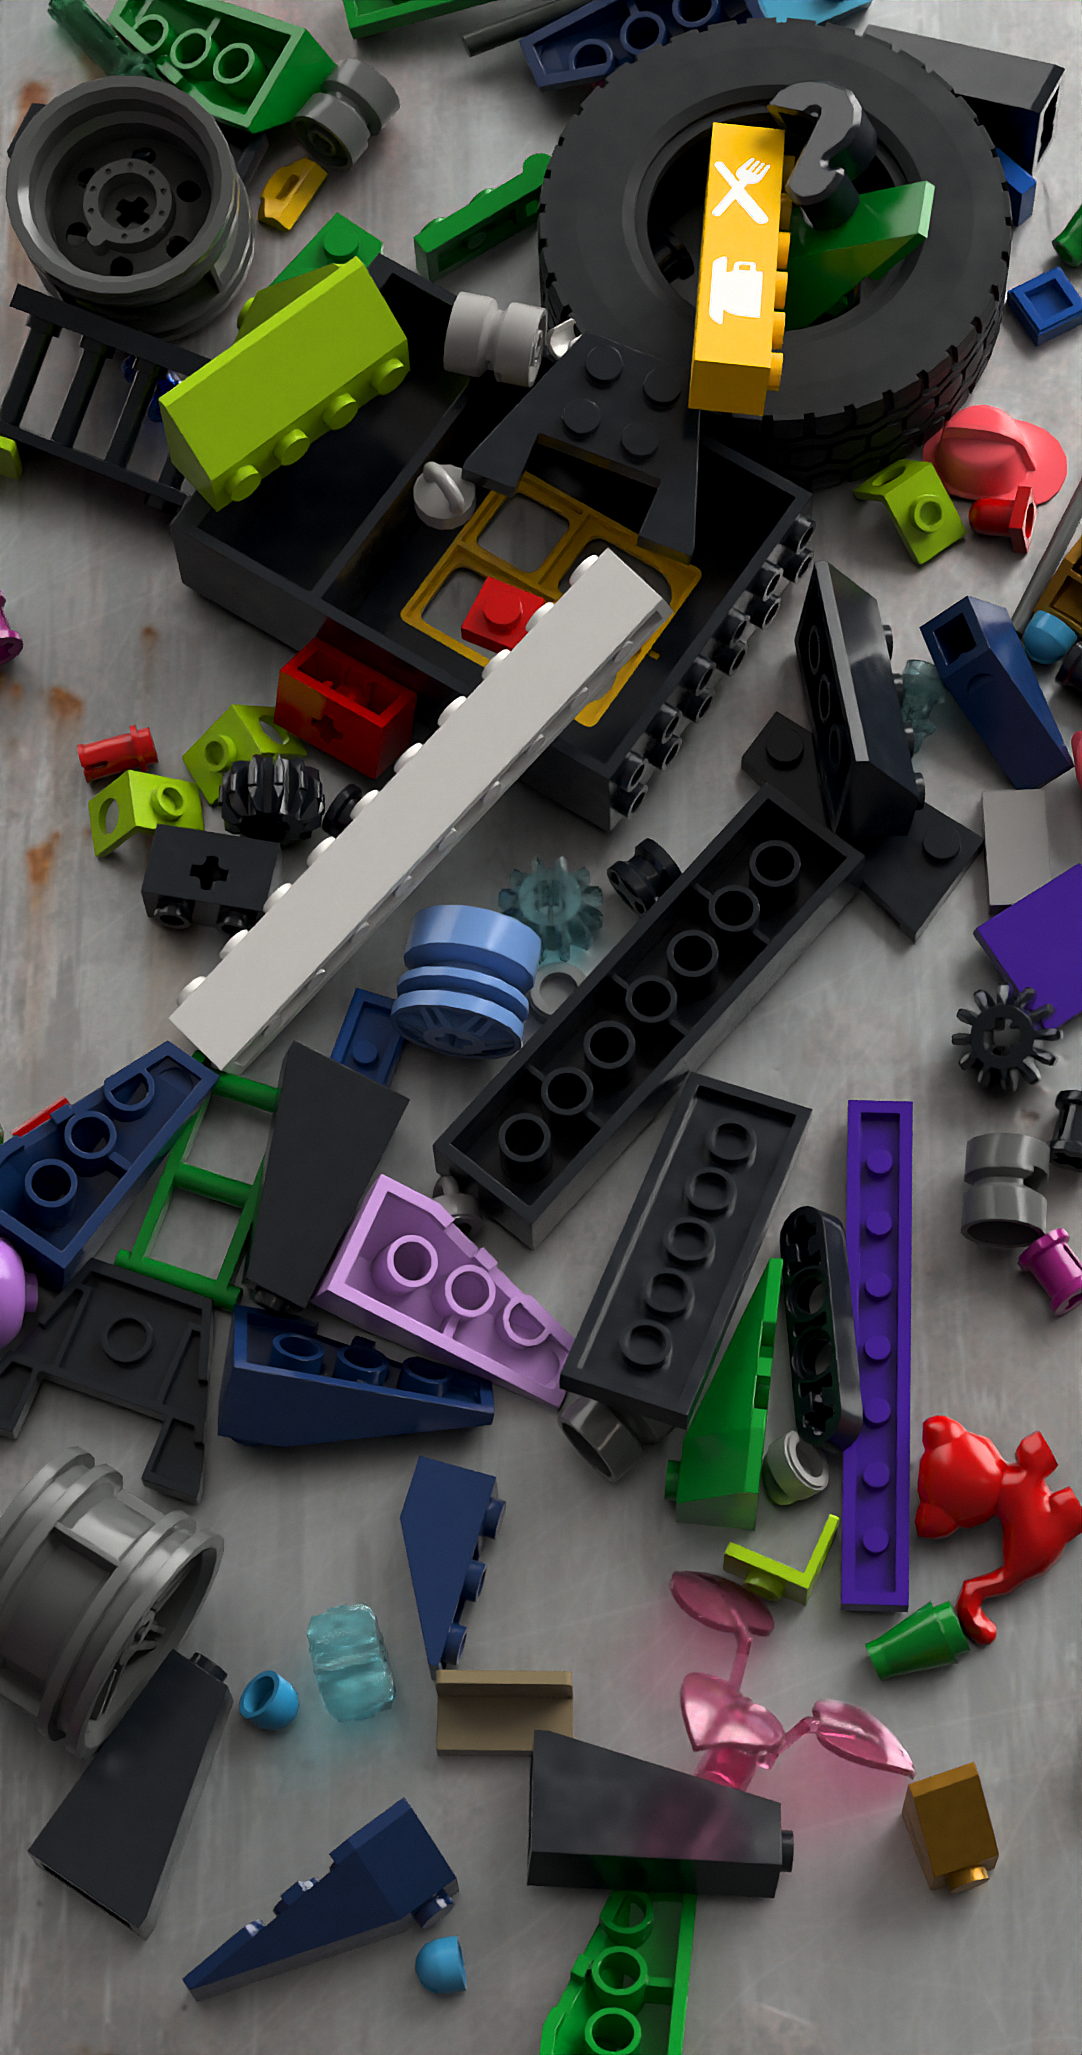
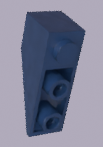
(997, 690)
(444, 1532)

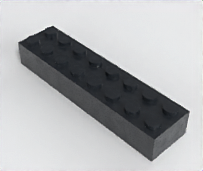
(649, 1015)

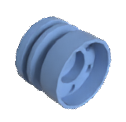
(466, 982)

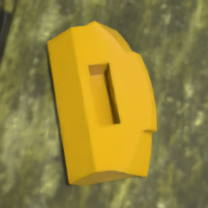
(289, 193)

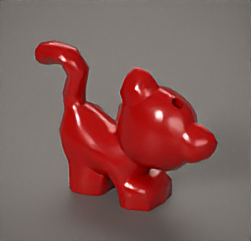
(967, 1484)

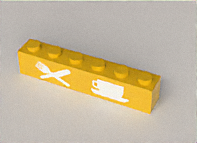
(738, 271)

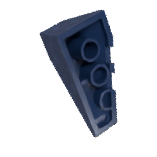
(611, 32)
(90, 1160)
(304, 1389)
(375, 1889)

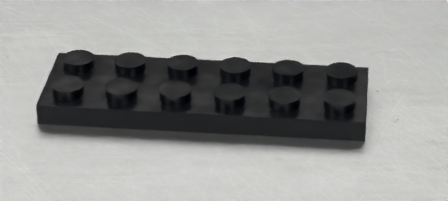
(686, 1251)

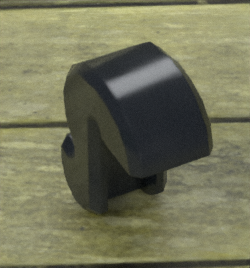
(835, 151)

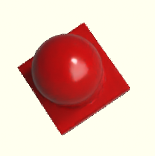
(1006, 518)

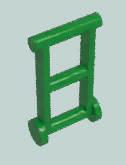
(207, 1184)

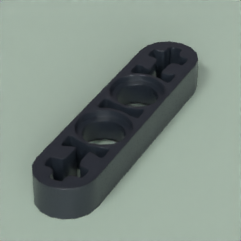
(801, 1252)

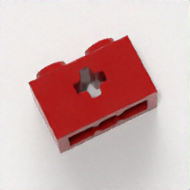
(345, 708)

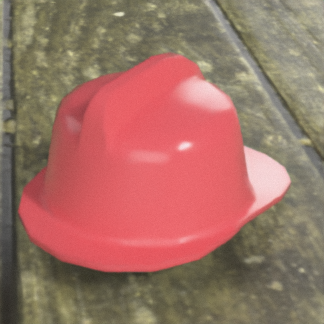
(992, 454)

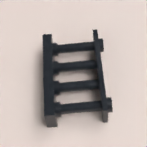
(99, 341)

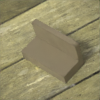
(500, 1710)

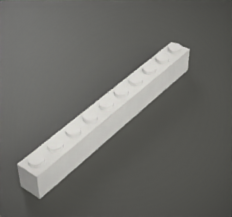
(420, 812)

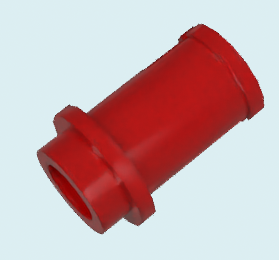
(118, 754)

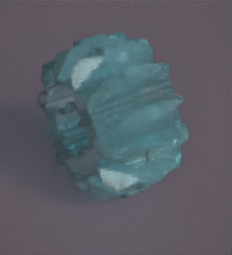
(555, 888)
(351, 1662)

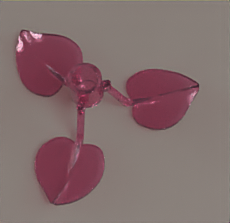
(744, 1734)

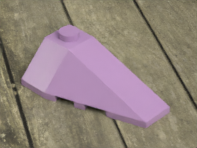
(432, 1290)

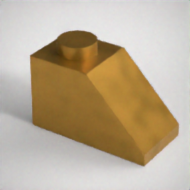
(951, 1829)

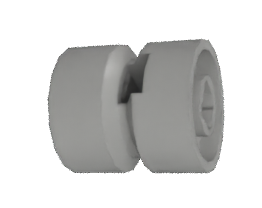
(495, 339)

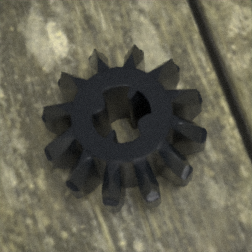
(272, 799)
(1021, 1053)

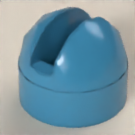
(1047, 638)
(269, 1701)
(442, 1966)

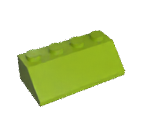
(284, 386)

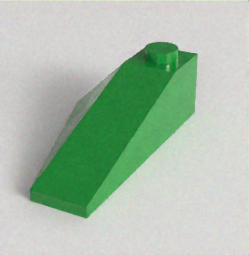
(228, 58)
(872, 241)
(725, 1441)
(629, 1982)

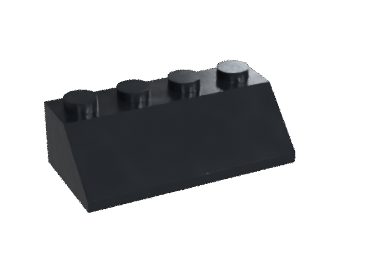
(856, 709)

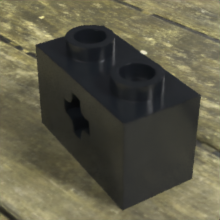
(188, 862)

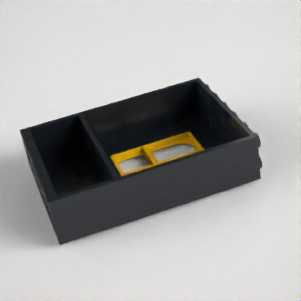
(347, 559)

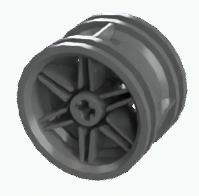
(102, 130)
(93, 1597)

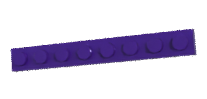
(880, 1268)

